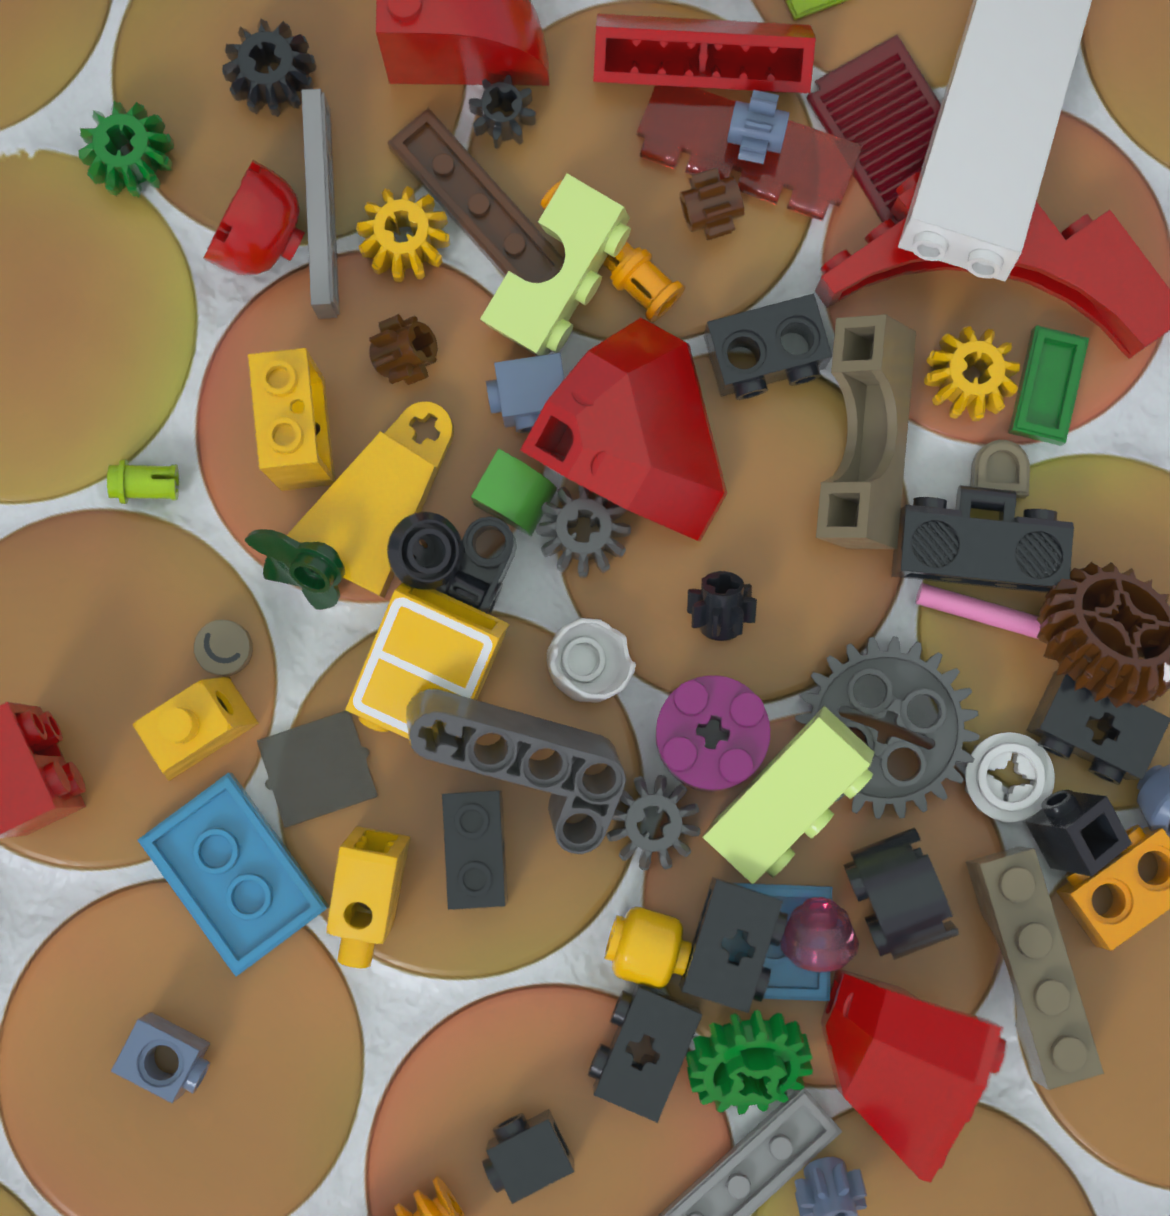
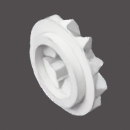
(1028, 760)

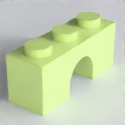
(540, 312)

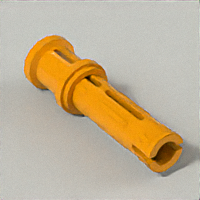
(638, 276)

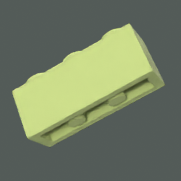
(791, 797)

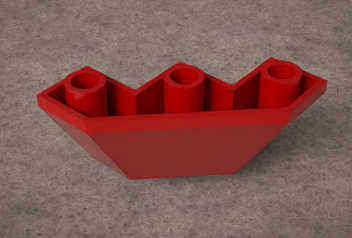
(635, 430)
(908, 1065)

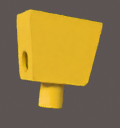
(194, 724)
(370, 873)

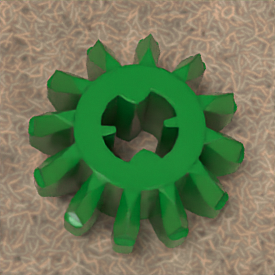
(117, 130)

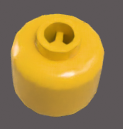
(647, 947)

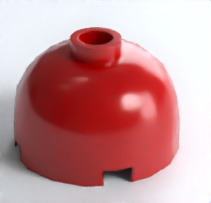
(257, 224)

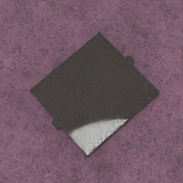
(317, 768)

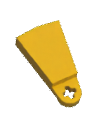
(375, 494)

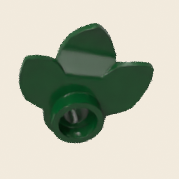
(305, 564)

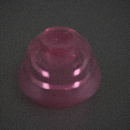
(819, 936)

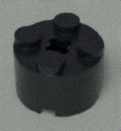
(903, 895)

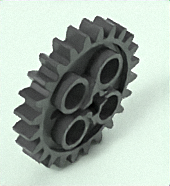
(903, 680)

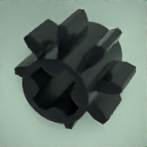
(496, 124)
(721, 606)

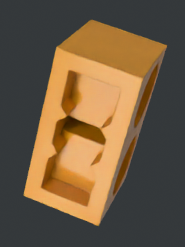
(1134, 900)

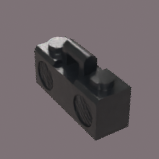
(1004, 554)

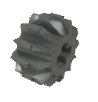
(598, 541)
(670, 831)

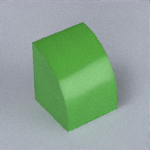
(513, 492)

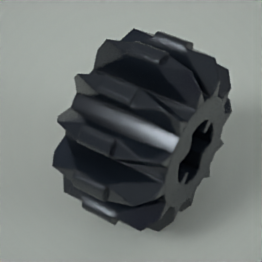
(260, 51)

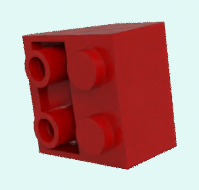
(34, 776)

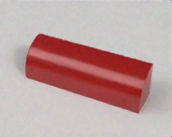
(704, 53)

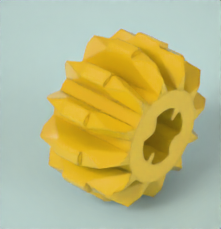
(386, 220)
(962, 354)

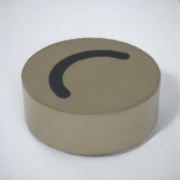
(223, 647)

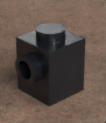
(1078, 832)
(527, 1155)

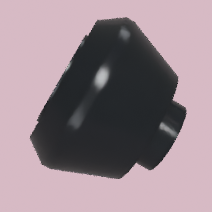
(425, 564)

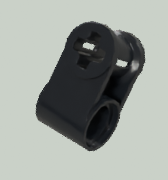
(481, 575)

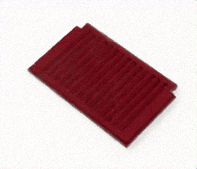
(887, 110)

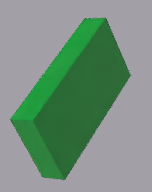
(1048, 385)

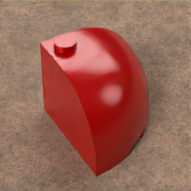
(461, 42)

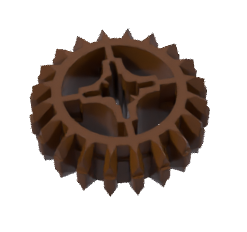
(1101, 628)

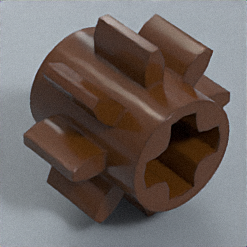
(711, 204)
(403, 349)

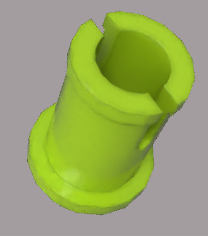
(142, 481)

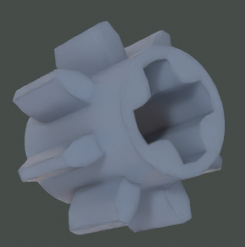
(758, 127)
(830, 1189)

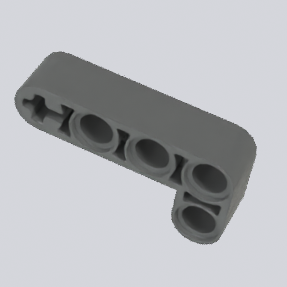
(511, 761)

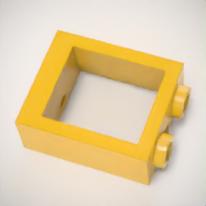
(286, 406)

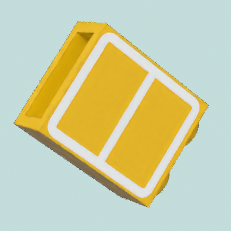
(422, 646)

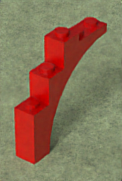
(1087, 266)

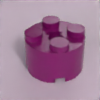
(738, 714)

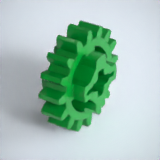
(749, 1062)

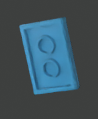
(233, 873)

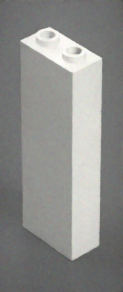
(994, 134)

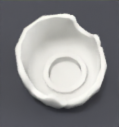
(589, 660)

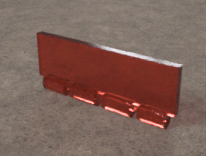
(698, 124)

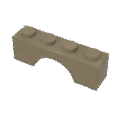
(875, 376)
(1046, 995)

